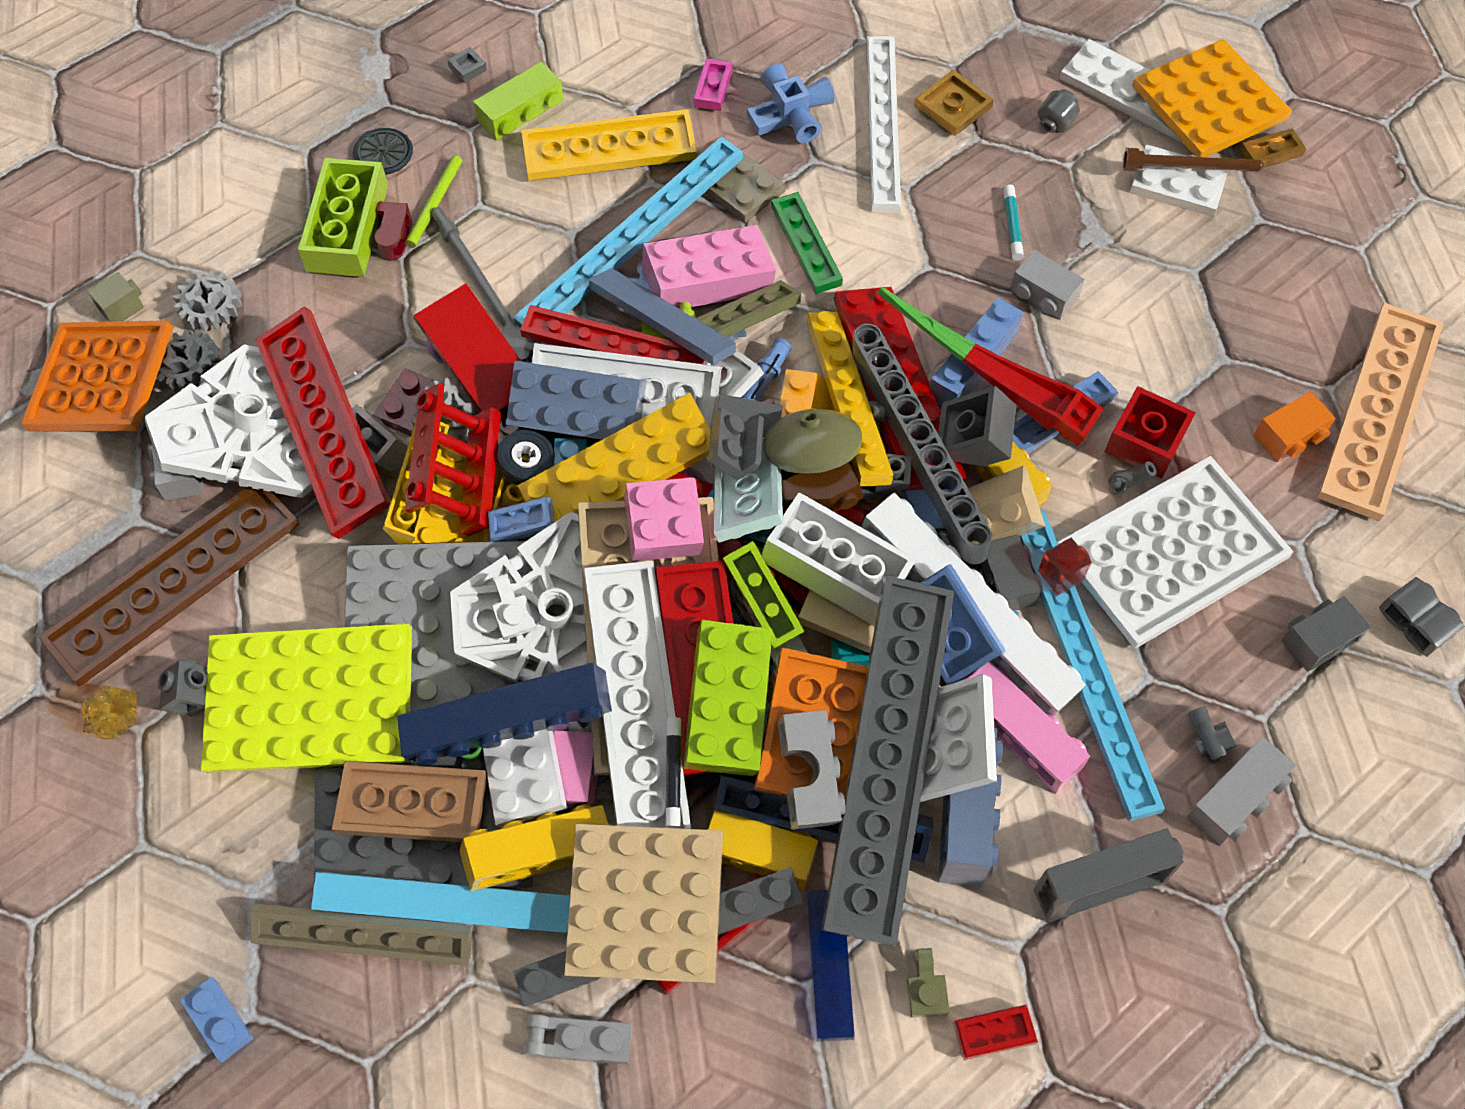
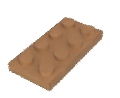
(409, 801)

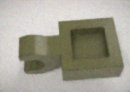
(927, 992)

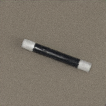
(673, 772)

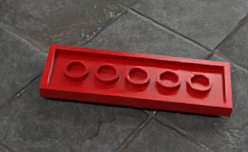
(685, 599)

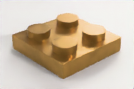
(954, 102)

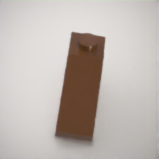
(831, 489)

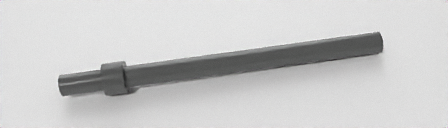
(451, 234)

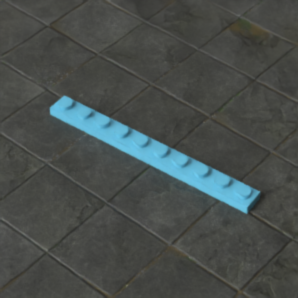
(638, 228)
(1100, 694)

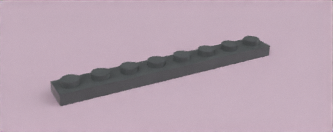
(736, 908)

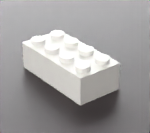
(834, 557)

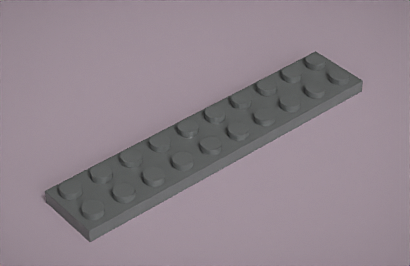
(888, 762)

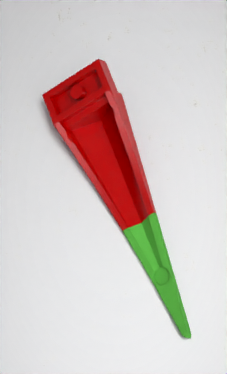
(1039, 396)

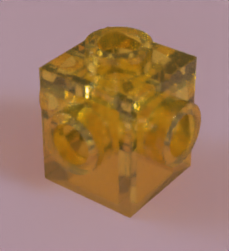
(109, 712)

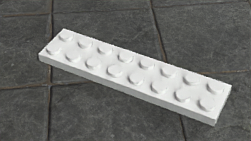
(633, 654)

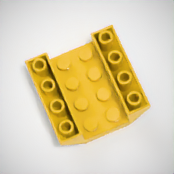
(433, 523)

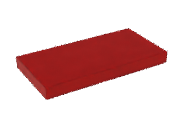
(470, 347)

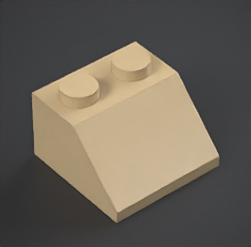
(1008, 504)

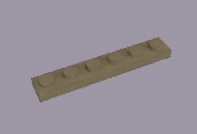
(361, 934)

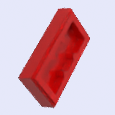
(995, 1032)

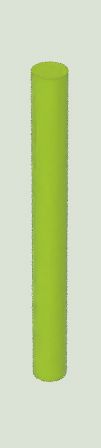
(433, 201)

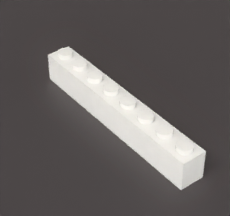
(1027, 658)

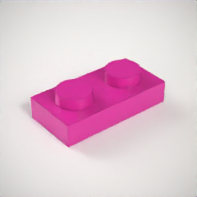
(713, 84)

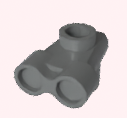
(1211, 739)

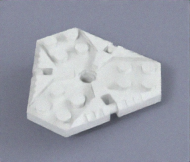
(233, 428)
(554, 579)

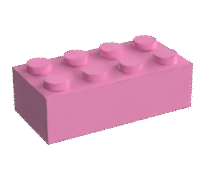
(708, 266)

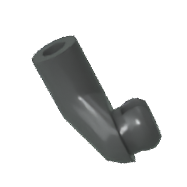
(1124, 479)

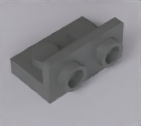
(735, 444)

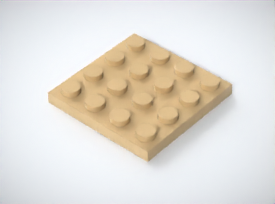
(644, 903)

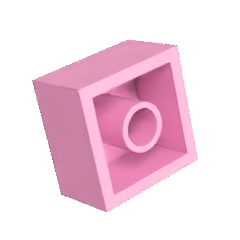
(663, 519)

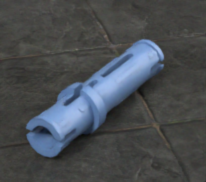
(776, 355)

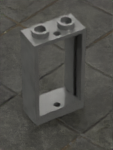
(1108, 875)

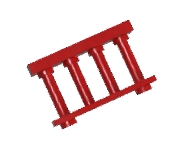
(479, 455)

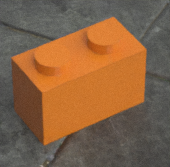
(1295, 427)

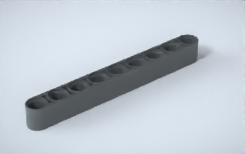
(885, 376)

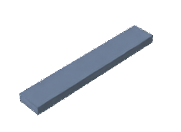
(663, 316)

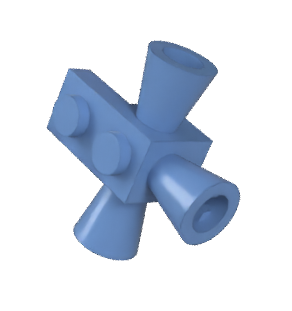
(790, 104)

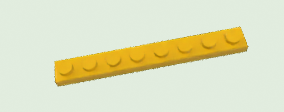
(848, 396)

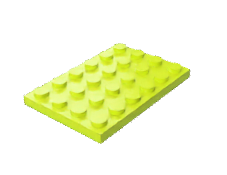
(306, 698)

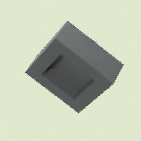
(467, 64)

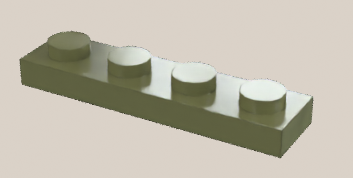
(752, 309)

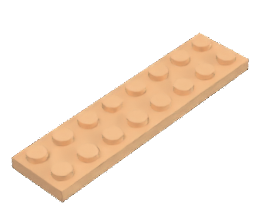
(1380, 412)

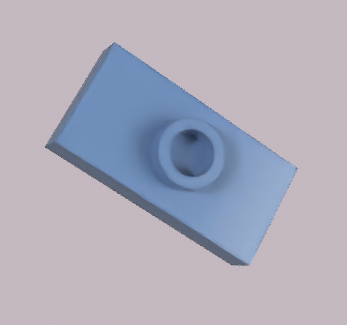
(520, 520)

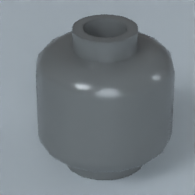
(1058, 111)

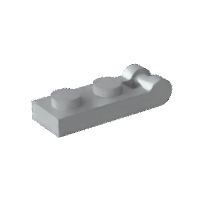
(579, 1040)

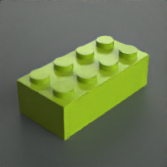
(343, 217)
(728, 698)

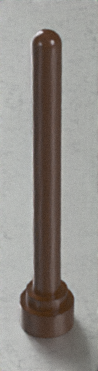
(1135, 159)

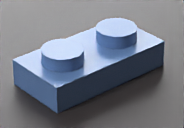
(216, 1019)

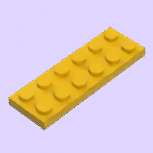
(609, 144)
(638, 453)

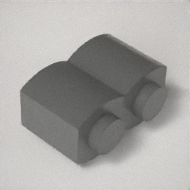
(1421, 616)

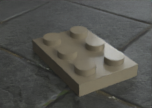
(746, 189)

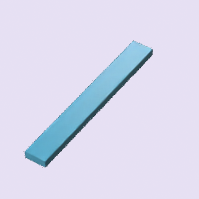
(441, 902)

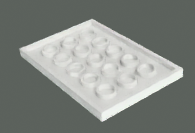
(1176, 551)

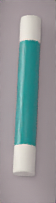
(1013, 222)

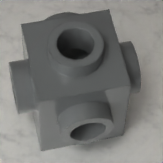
(183, 688)

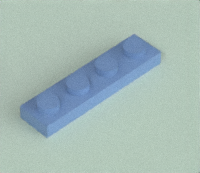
(1030, 434)

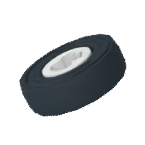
(524, 442)

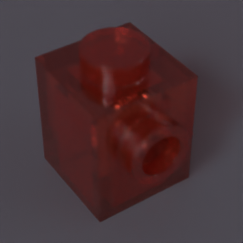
(1065, 565)

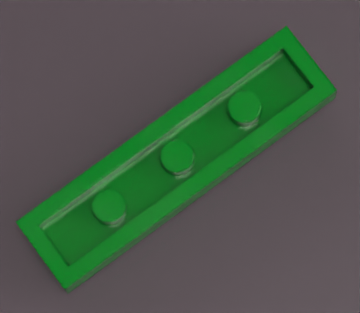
(806, 243)

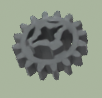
(187, 359)

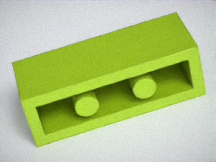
(518, 100)
(763, 594)

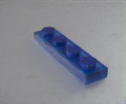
(829, 976)

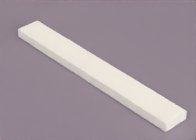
(883, 125)

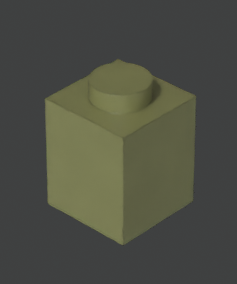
(116, 298)

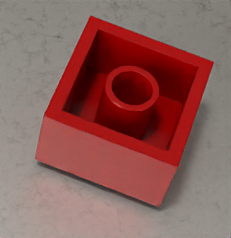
(1149, 431)

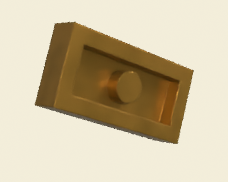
(1274, 148)

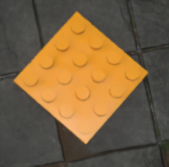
(1211, 98)

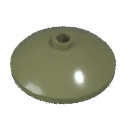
(812, 441)

